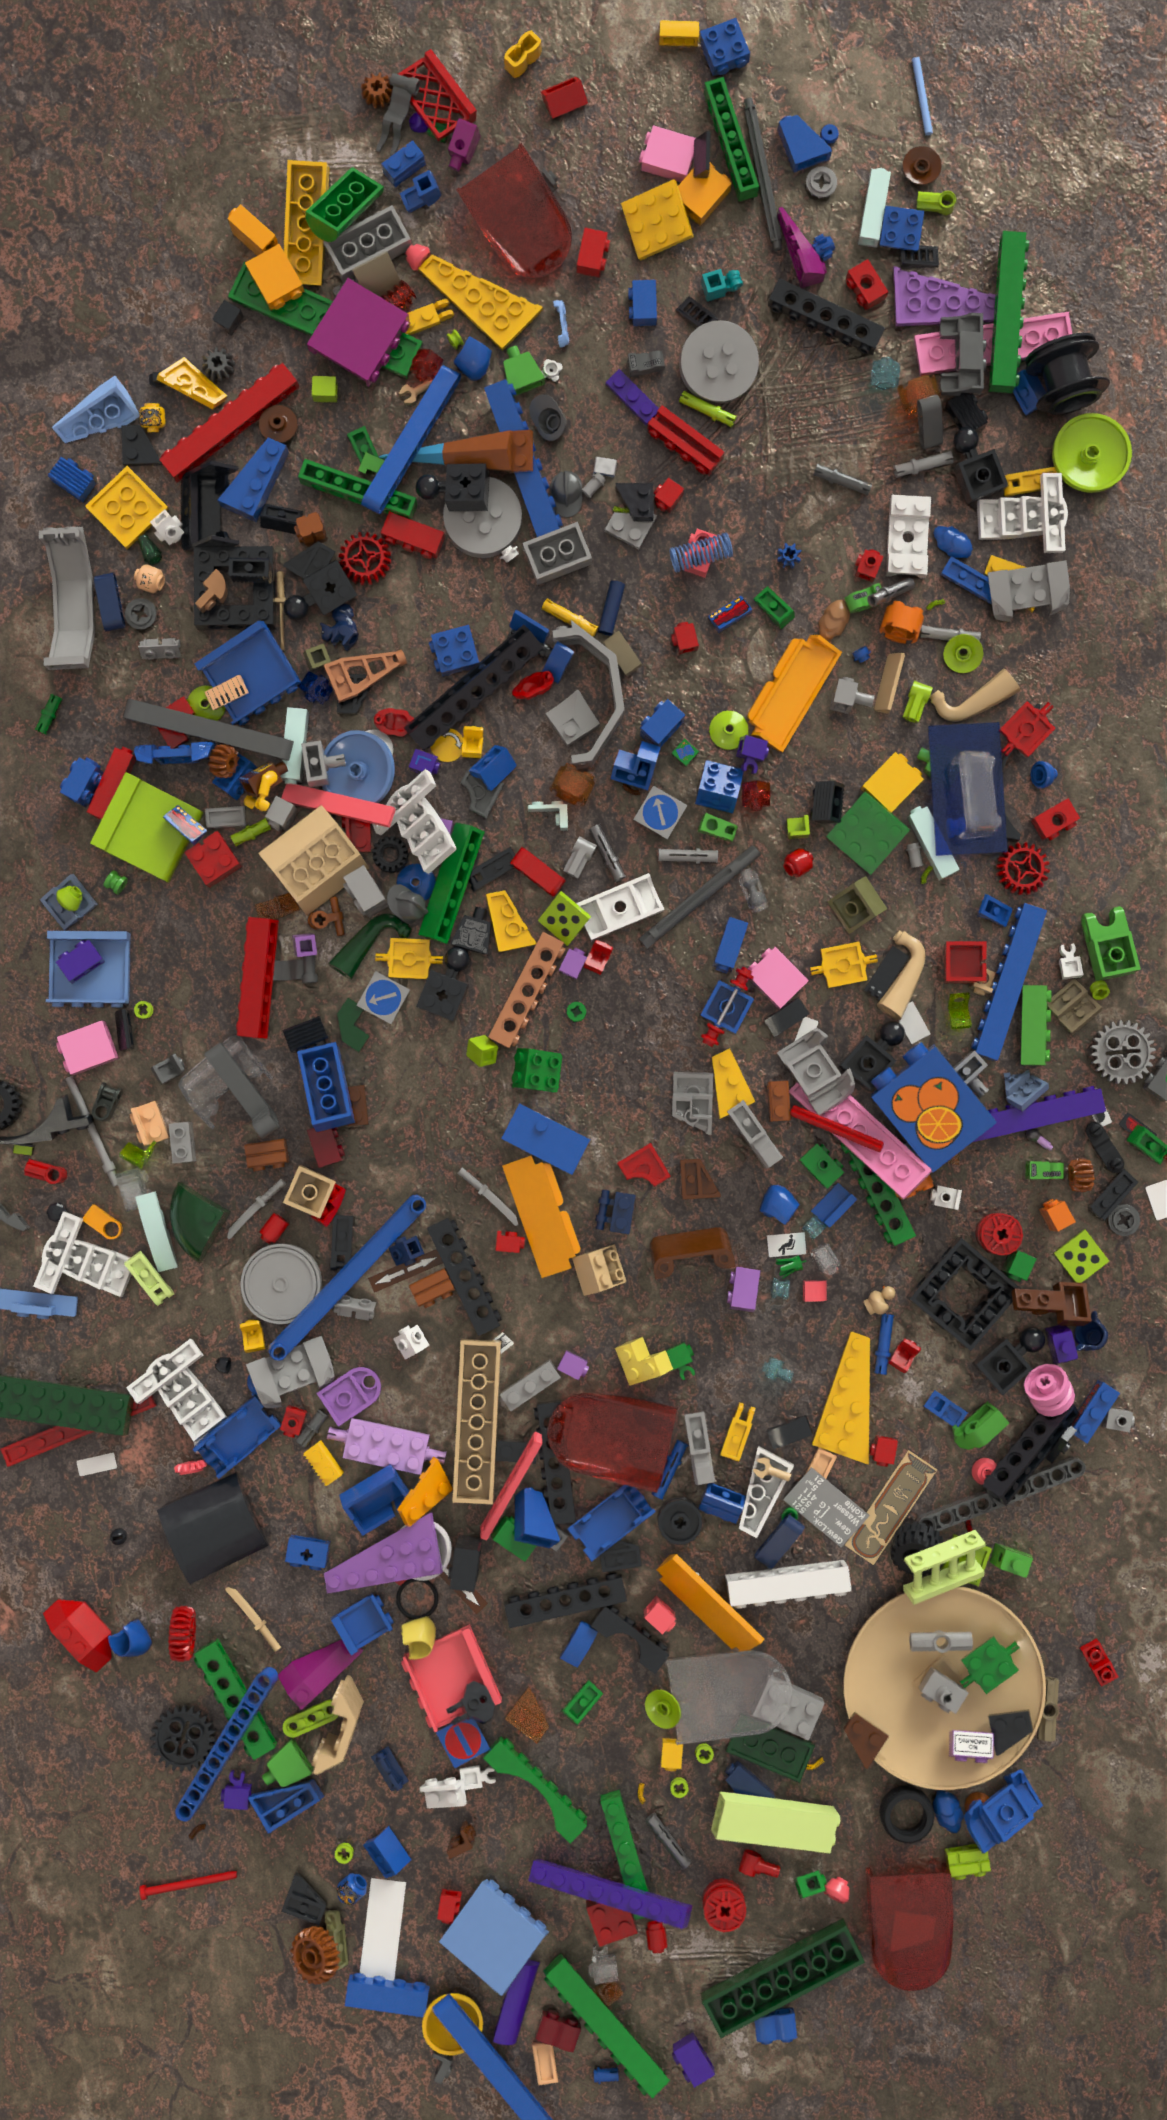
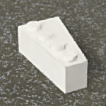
(762, 1493)

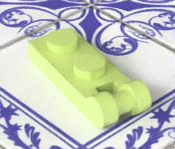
(148, 1278)

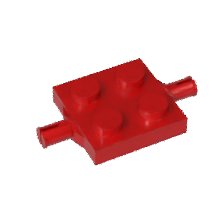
(1027, 729)

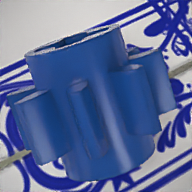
(823, 246)
(786, 560)

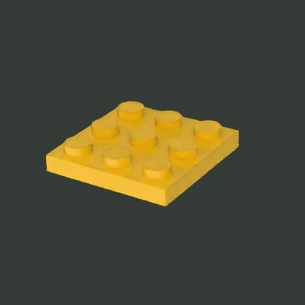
(657, 219)
(126, 507)

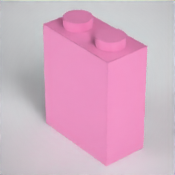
(667, 154)
(777, 977)
(87, 1048)

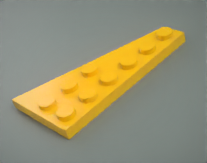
(485, 304)

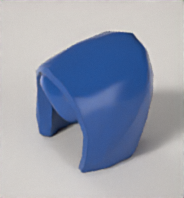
(473, 359)
(779, 1203)
(131, 1640)

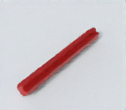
(836, 1128)

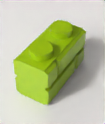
(967, 1861)

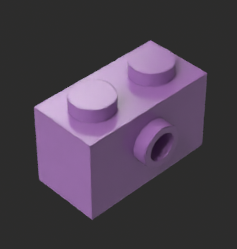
(744, 1289)

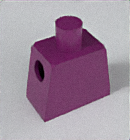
(463, 143)

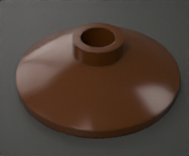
(922, 157)

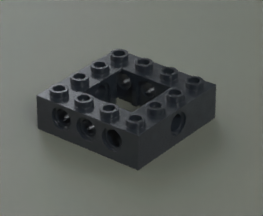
(234, 616)
(984, 1316)

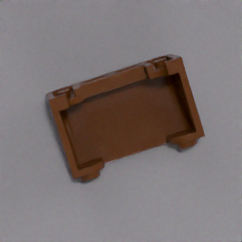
(687, 1245)

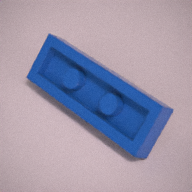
(967, 578)

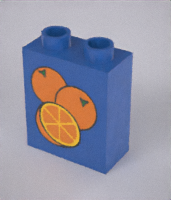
(931, 1106)

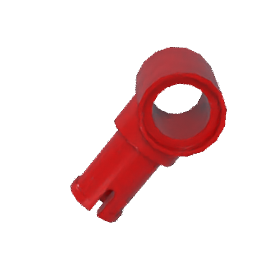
(753, 1864)

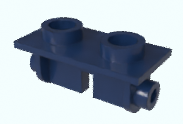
(390, 1769)

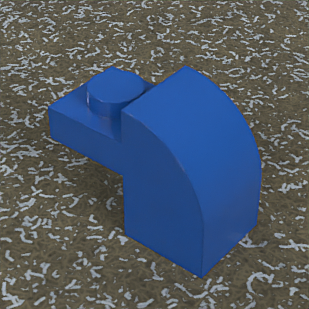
(422, 193)

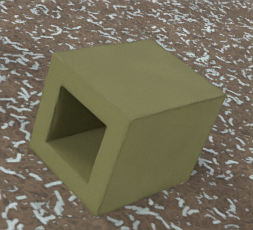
(316, 657)

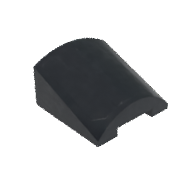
(211, 1528)

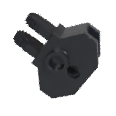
(472, 1706)

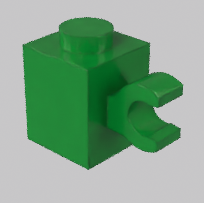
(680, 1356)

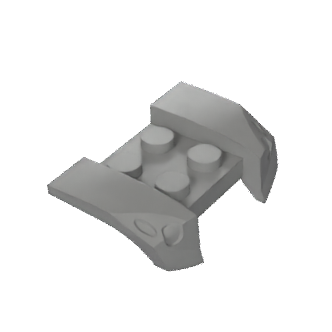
(1029, 589)
(817, 1072)
(301, 1367)

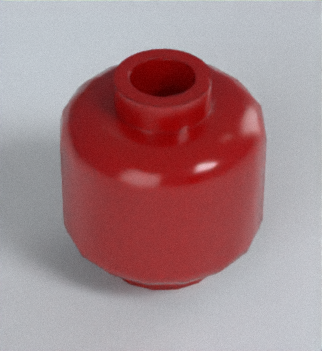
(798, 862)

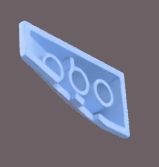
(101, 410)

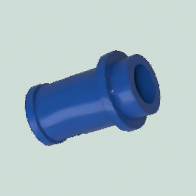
(605, 2075)

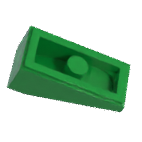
(361, 443)
(774, 607)
(1148, 1143)
(581, 1702)

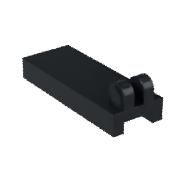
(886, 973)
(1112, 1195)

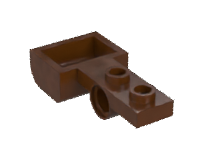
(1067, 1300)

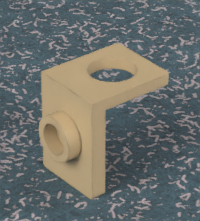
(982, 989)

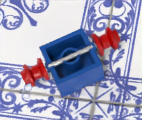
(727, 1006)

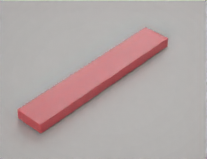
(339, 804)
(510, 1485)

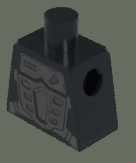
(474, 933)

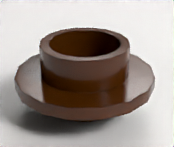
(285, 430)

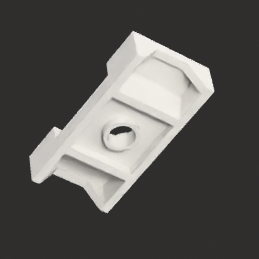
(909, 516)
(640, 903)

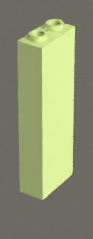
(775, 1822)

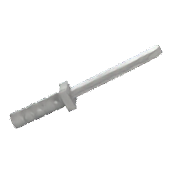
(482, 1189)
(261, 1202)

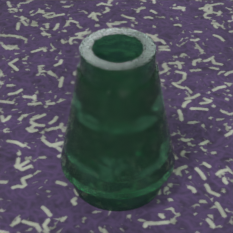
(149, 550)

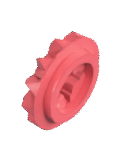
(190, 1467)

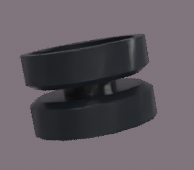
(681, 1532)

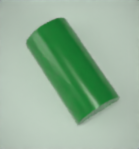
(342, 204)

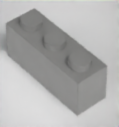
(530, 1385)

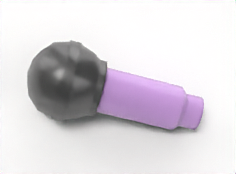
(1034, 1135)

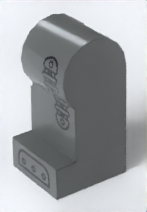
(645, 363)

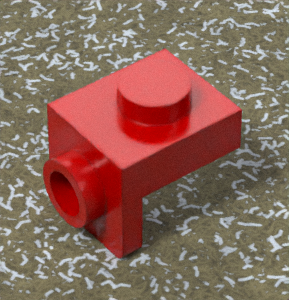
(598, 957)
(904, 1355)

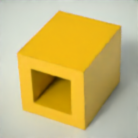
(671, 1754)

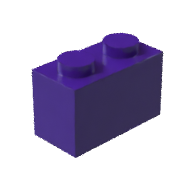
(79, 961)
(693, 2060)

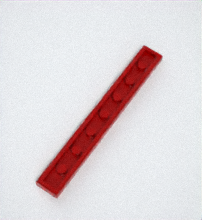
(55, 1437)

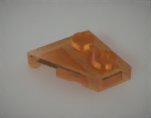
(528, 1716)

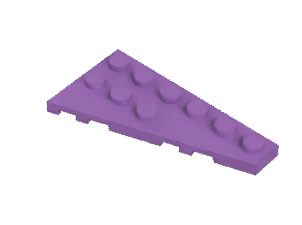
(927, 299)
(401, 1556)

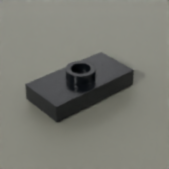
(1062, 1444)

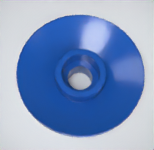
(426, 880)

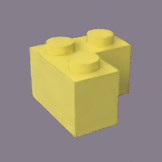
(639, 1364)

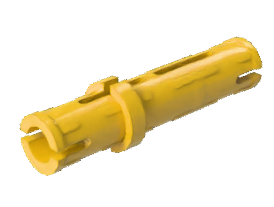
(566, 616)

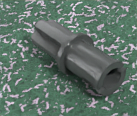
(312, 1428)

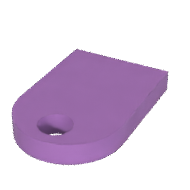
(349, 1395)

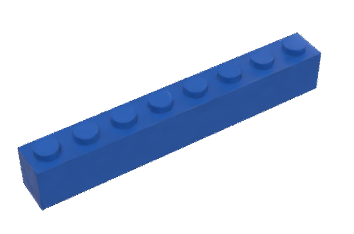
(531, 484)
(1009, 981)

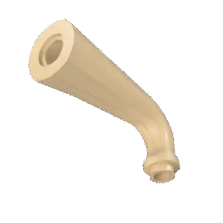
(992, 693)
(900, 993)

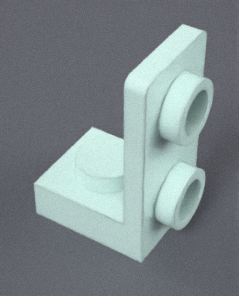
(561, 818)

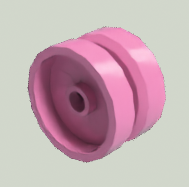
(1049, 1390)

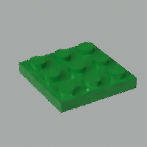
(868, 832)

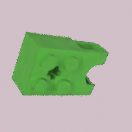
(1110, 941)

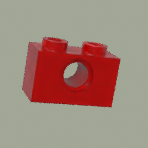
(866, 274)
(1045, 826)

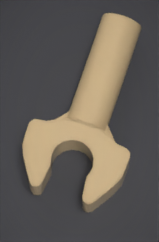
(414, 392)
(771, 1470)

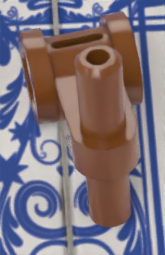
(335, 916)

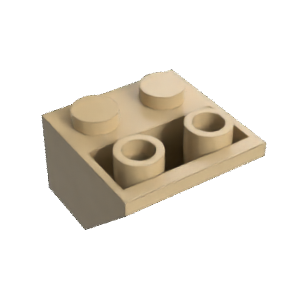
(599, 1270)

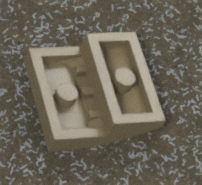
(377, 274)
(1073, 1006)

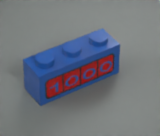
(1094, 1410)

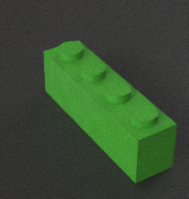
(1034, 1025)

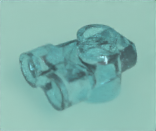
(774, 1369)

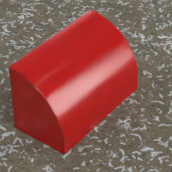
(564, 97)

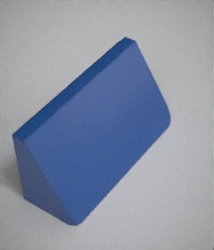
(539, 631)

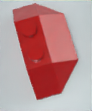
(80, 1632)

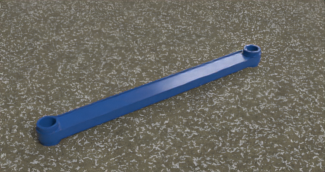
(346, 1277)

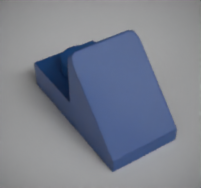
(994, 911)

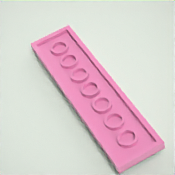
(938, 354)
(894, 1164)

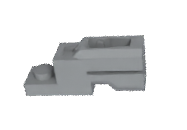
(754, 1134)
(699, 1448)

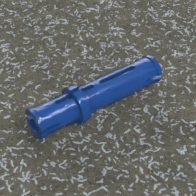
(884, 1344)
(679, 1447)

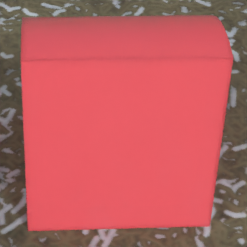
(814, 1290)

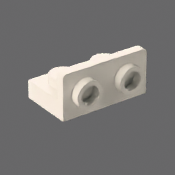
(444, 1793)

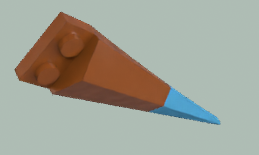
(499, 451)

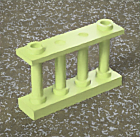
(948, 1578)

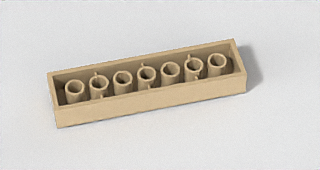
(477, 1421)

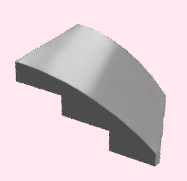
(693, 1099)

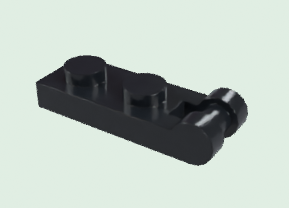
(492, 869)
(341, 1240)

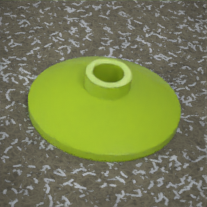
(959, 662)
(196, 698)
(723, 738)
(662, 1709)

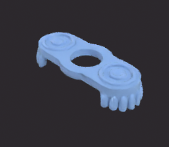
(564, 337)

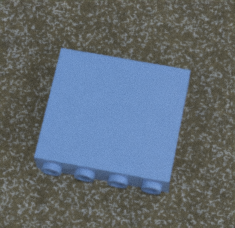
(101, 986)
(494, 1936)

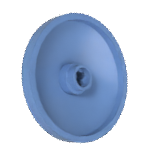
(367, 769)

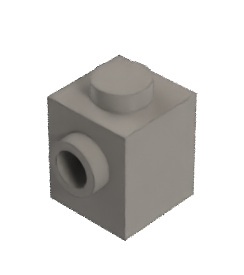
(1119, 1420)

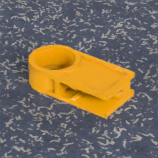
(99, 1219)

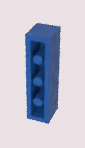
(387, 1995)

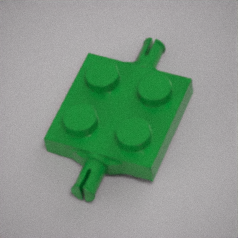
(990, 1664)

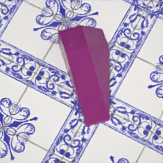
(803, 256)
(314, 1672)

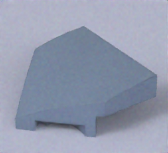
(1023, 1089)

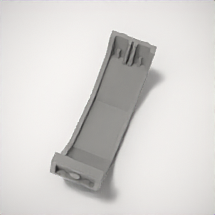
(71, 598)
(577, 635)

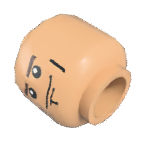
(149, 578)

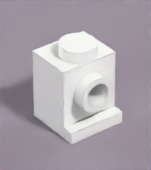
(954, 1197)

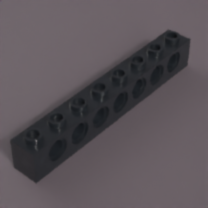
(475, 677)

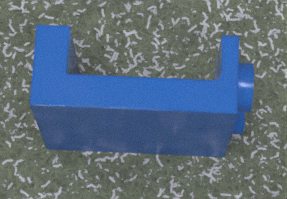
(362, 1622)

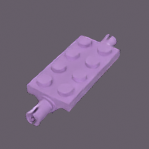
(385, 1445)

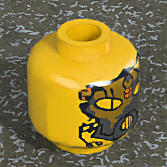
(152, 417)

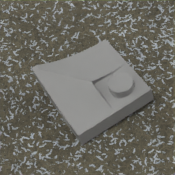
(572, 718)

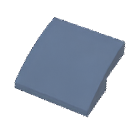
(62, 916)

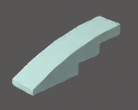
(156, 1231)

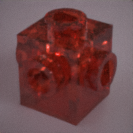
(426, 365)
(756, 795)

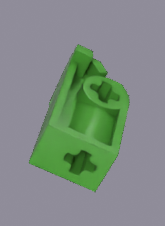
(979, 1427)

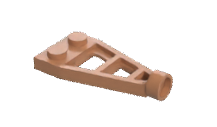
(341, 682)

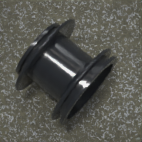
(1067, 373)

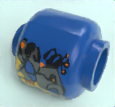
(351, 1889)

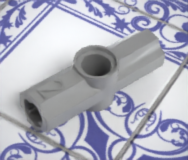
(954, 1641)

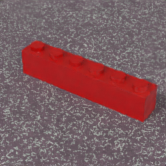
(257, 977)

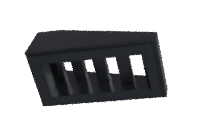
(904, 263)
(700, 310)

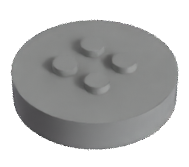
(718, 362)
(486, 532)
(280, 1282)

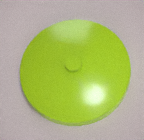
(1092, 452)

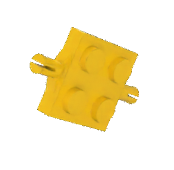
(409, 958)
(843, 964)

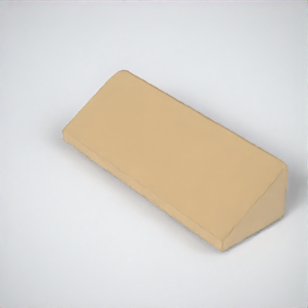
(889, 682)

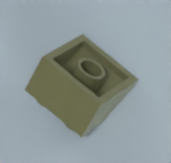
(857, 905)

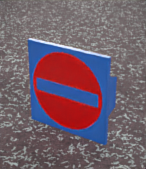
(463, 1741)

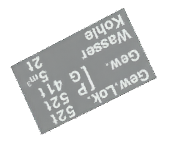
(826, 1507)

